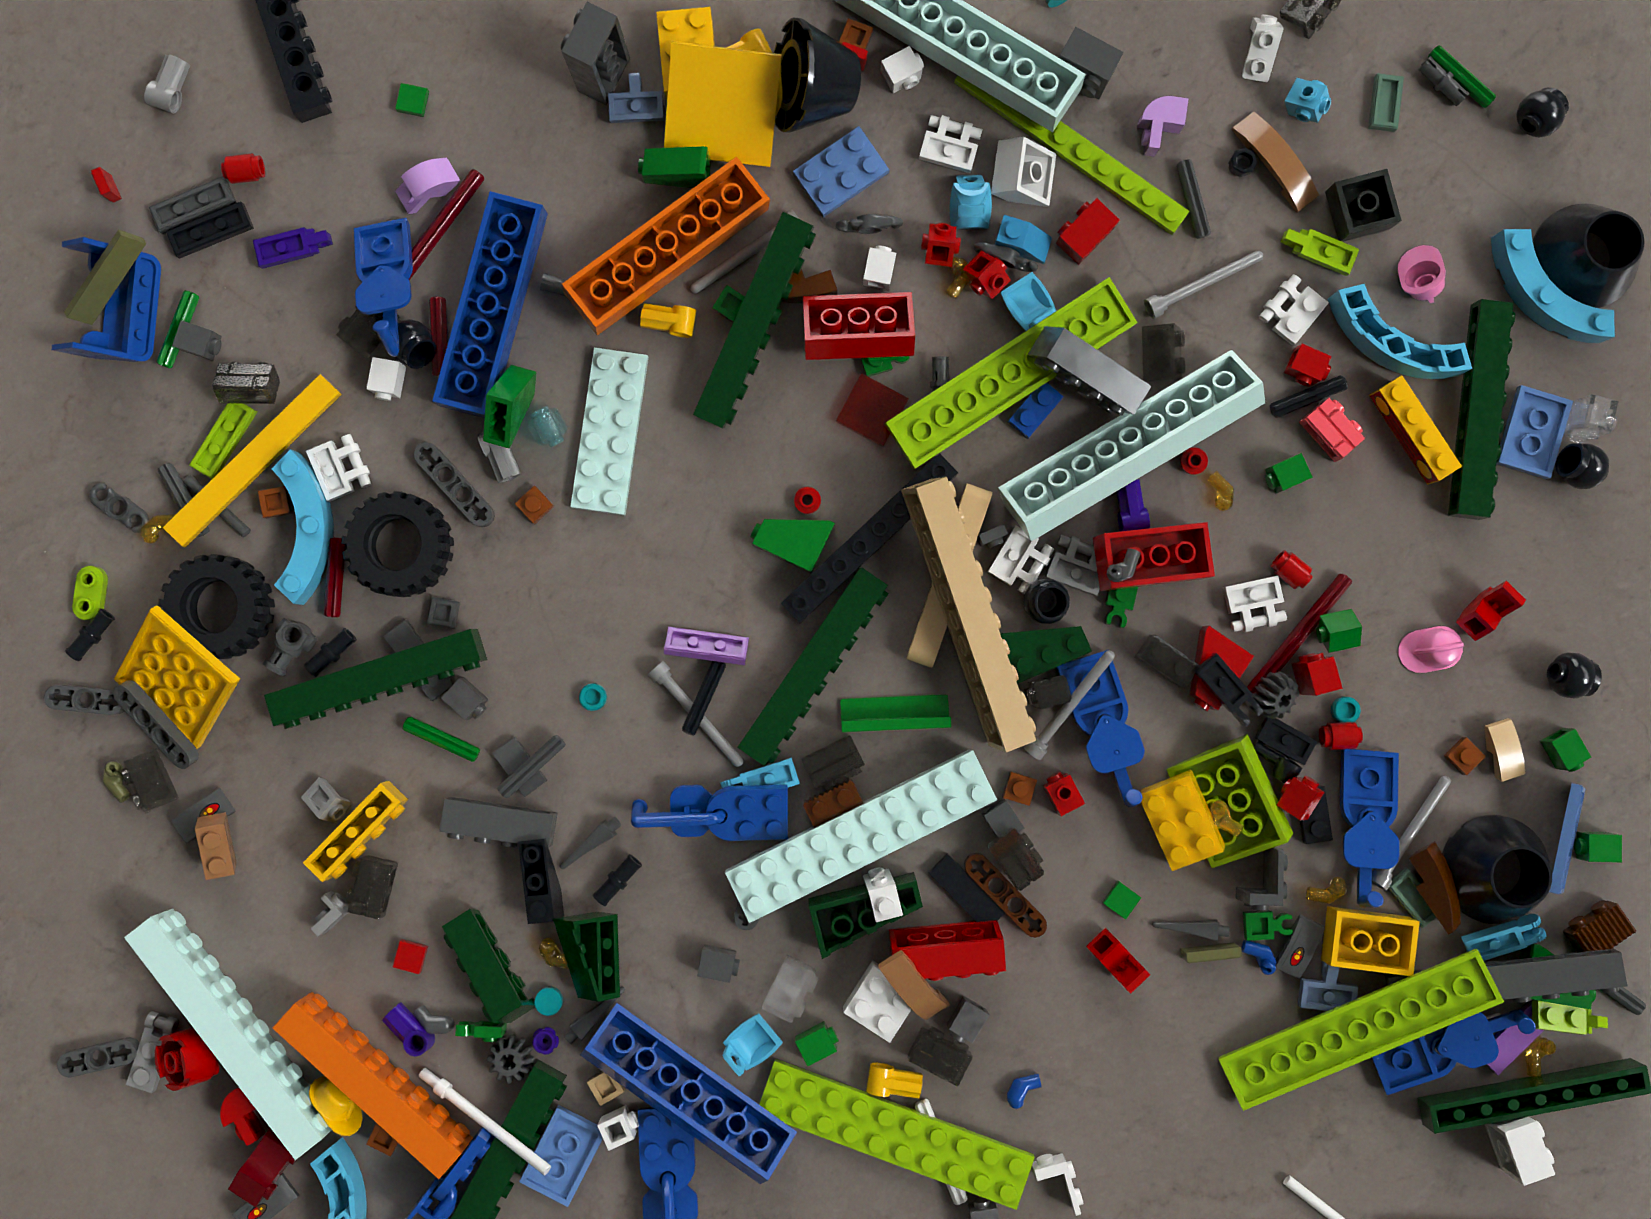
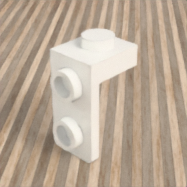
(1263, 48)
(882, 894)
(1050, 1166)

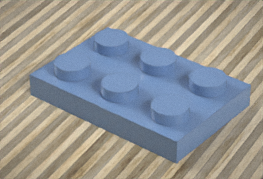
(841, 171)
(1534, 431)
(569, 1149)

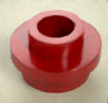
(1186, 464)
(807, 509)

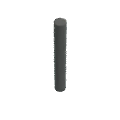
(226, 514)

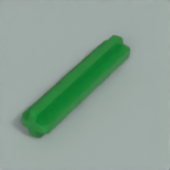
(1461, 75)
(183, 312)
(441, 739)

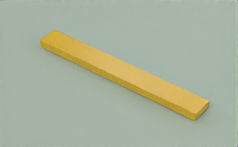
(252, 461)

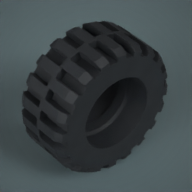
(363, 537)
(251, 594)

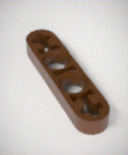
(1001, 898)

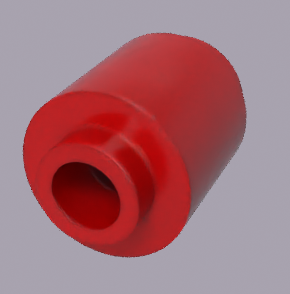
(243, 168)
(1292, 569)
(1340, 735)

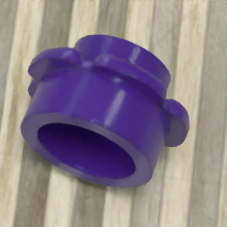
(539, 1045)

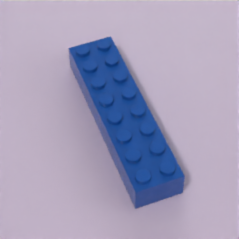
(490, 303)
(689, 1094)

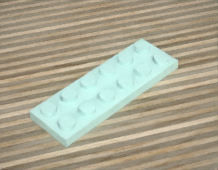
(609, 431)

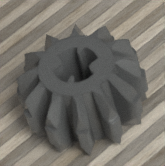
(1276, 694)
(520, 1062)

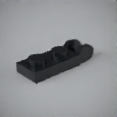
(1227, 687)

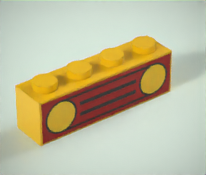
(1415, 430)

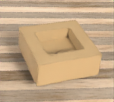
(604, 1088)

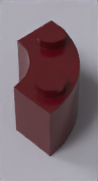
(261, 1170)

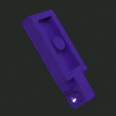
(290, 246)

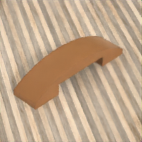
(1279, 160)
(912, 986)

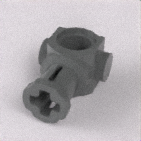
(286, 647)

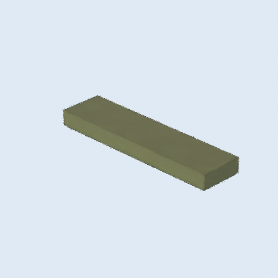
(105, 277)

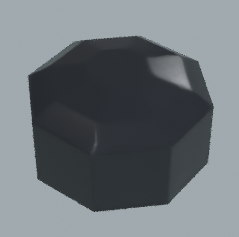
(1242, 162)

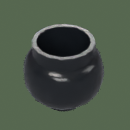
(1542, 112)
(415, 344)
(1582, 465)
(1046, 601)
(1574, 675)

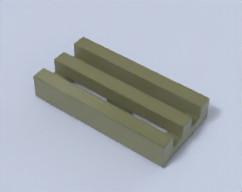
(1211, 952)

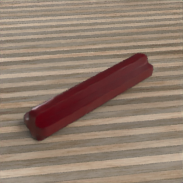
(438, 326)
(334, 578)

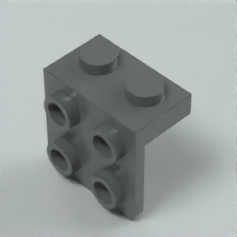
(1274, 887)

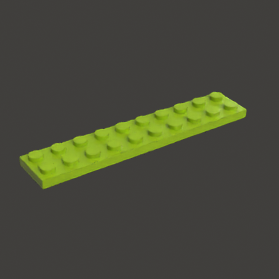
(1003, 376)
(1361, 1029)
(897, 1134)

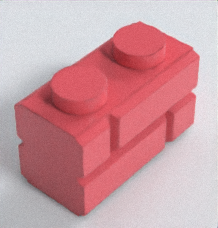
(1332, 429)

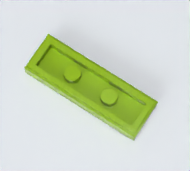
(223, 439)

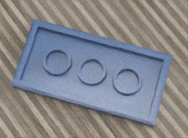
(1567, 838)

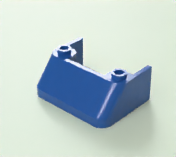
(128, 314)

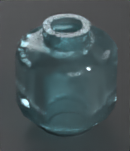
(547, 426)

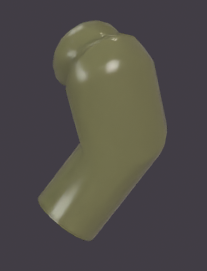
(114, 781)

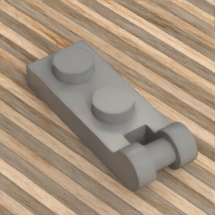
(143, 1070)

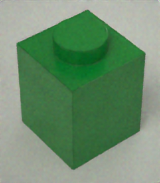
(1287, 473)
(1339, 630)
(1566, 749)
(1598, 847)
(817, 1043)

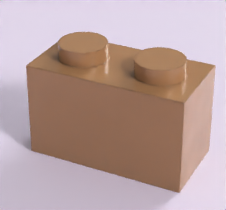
(215, 846)

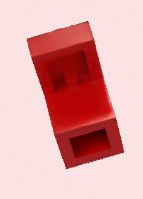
(1488, 609)
(1118, 960)
(239, 1110)

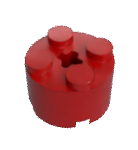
(184, 1059)

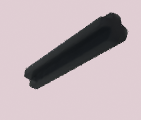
(1308, 396)
(703, 697)

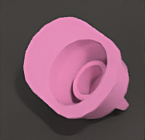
(1422, 273)
(1430, 649)

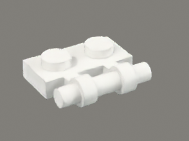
(948, 150)
(1301, 313)
(331, 471)
(1014, 555)
(1254, 595)

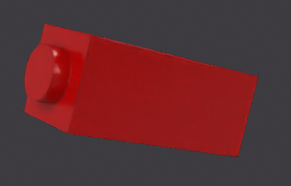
(1236, 657)

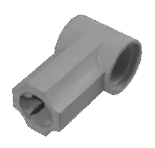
(166, 89)
(501, 460)

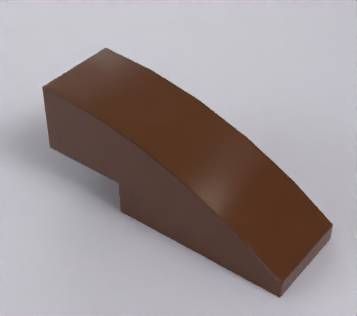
(811, 286)
(1437, 886)

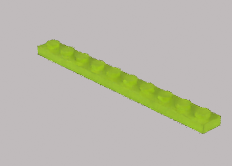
(1092, 162)

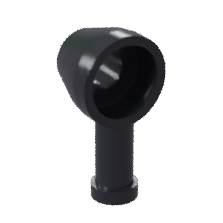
(1283, 767)

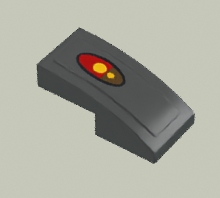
(211, 804)
(1300, 946)
(266, 1209)

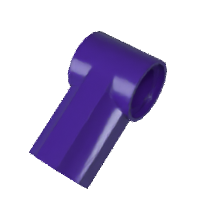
(1132, 513)
(405, 1027)

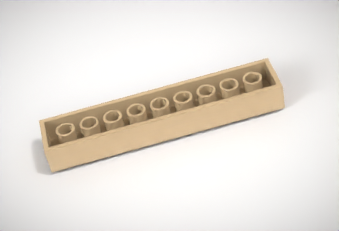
(969, 614)

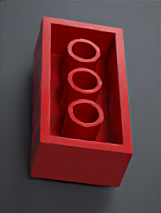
(858, 326)
(1166, 555)
(952, 949)

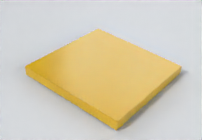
(722, 101)
(178, 675)

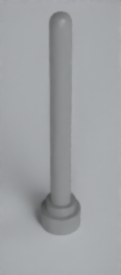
(734, 261)
(1157, 305)
(662, 676)
(1038, 748)
(1383, 877)

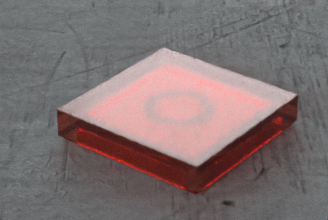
(869, 408)

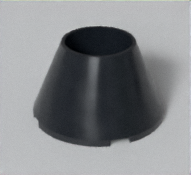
(816, 75)
(1566, 259)
(1472, 860)

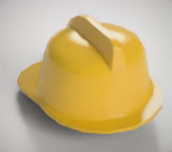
(335, 1107)

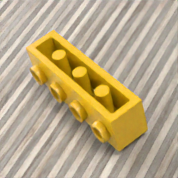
(355, 831)

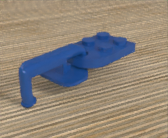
(384, 270)
(1111, 742)
(1369, 785)
(752, 812)
(1463, 1042)
(667, 1150)
(445, 1186)

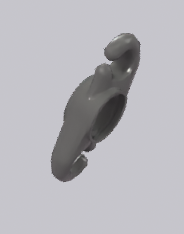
(869, 224)
(1008, 256)
(107, 507)

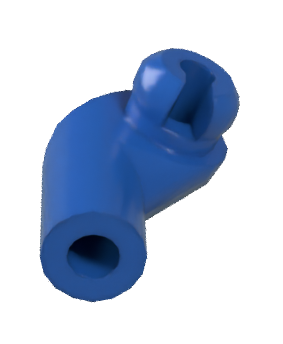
(1262, 954)
(1020, 1088)

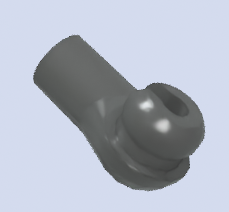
(1124, 569)
(433, 1024)

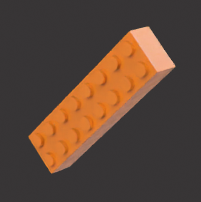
(666, 246)
(374, 1083)

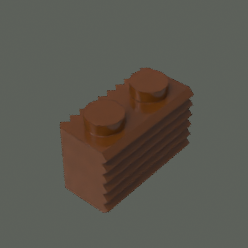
(832, 802)
(1600, 928)

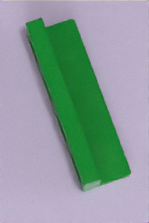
(895, 713)

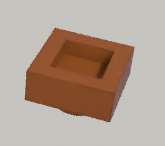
(856, 34)
(275, 502)
(534, 504)
(1464, 756)
(1019, 788)
(382, 1141)

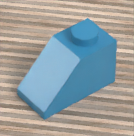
(1024, 238)

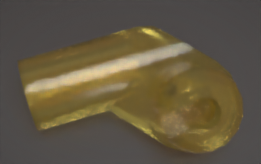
(961, 278)
(1224, 491)
(153, 526)
(1223, 820)
(1329, 894)
(552, 954)
(1536, 1052)

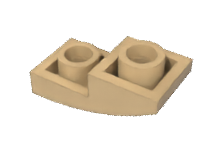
(1506, 749)

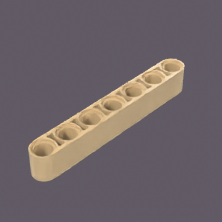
(932, 620)

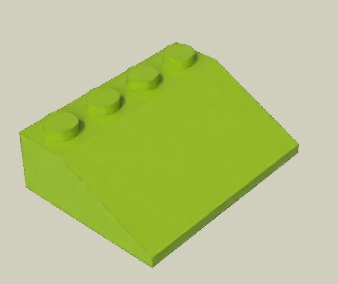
(1238, 778)

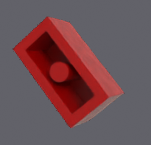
(1087, 231)
(1316, 674)

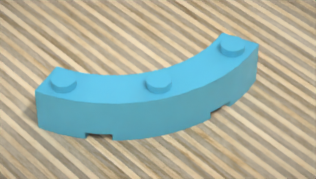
(1539, 296)
(1388, 345)
(313, 529)
(341, 1182)

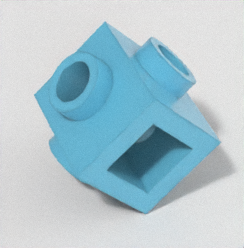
(1308, 100)

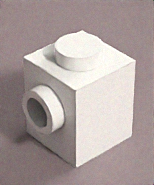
(902, 69)
(879, 267)
(386, 378)
(618, 1127)

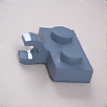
(636, 105)
(1325, 993)

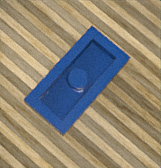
(1035, 409)

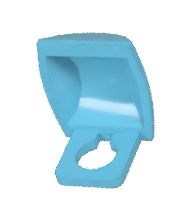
(970, 203)
(1028, 301)
(750, 1044)

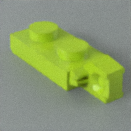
(1321, 249)
(1565, 1018)

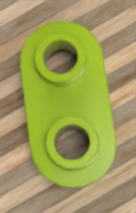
(92, 593)

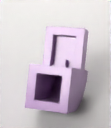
(1164, 115)
(426, 181)

